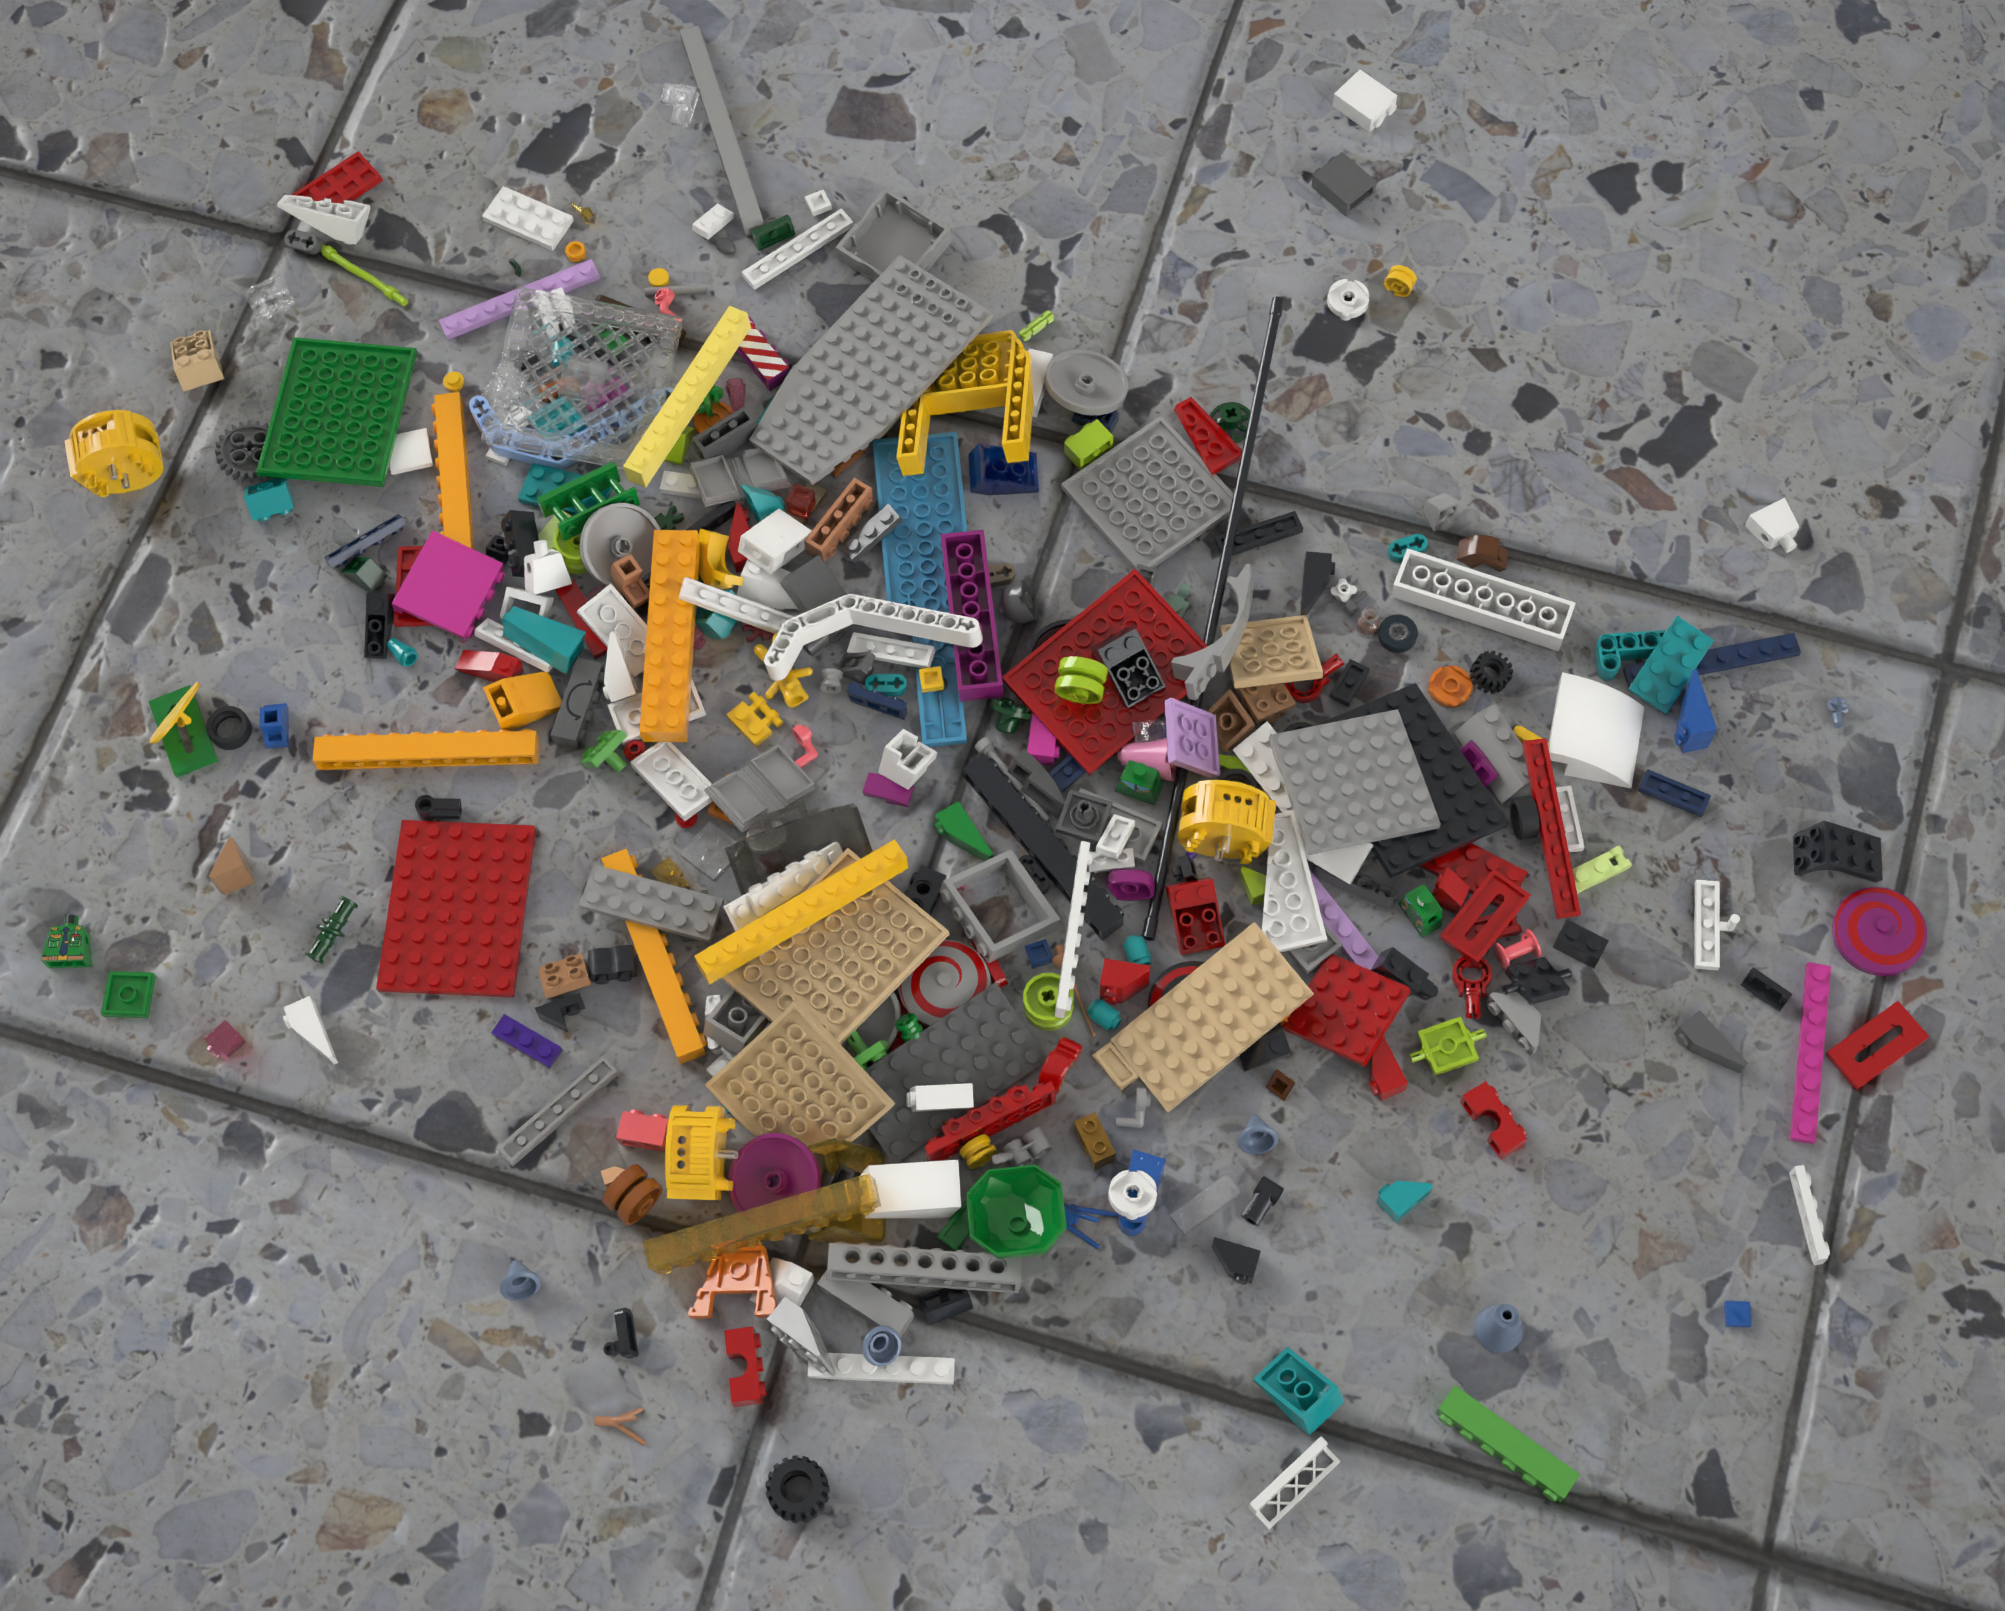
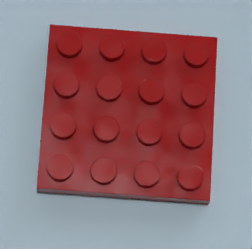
(1347, 1009)

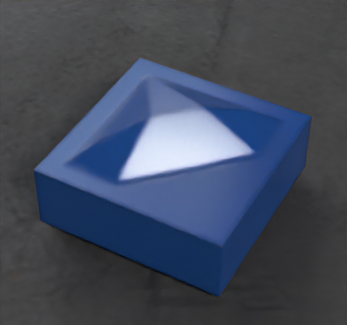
(1737, 1314)

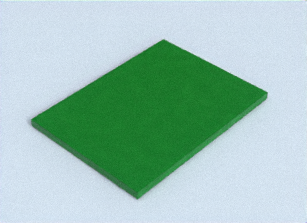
(337, 412)

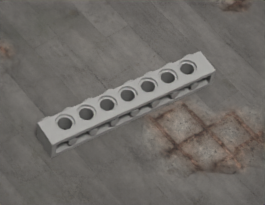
(913, 1275)

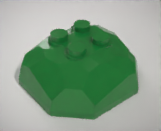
(1016, 1211)

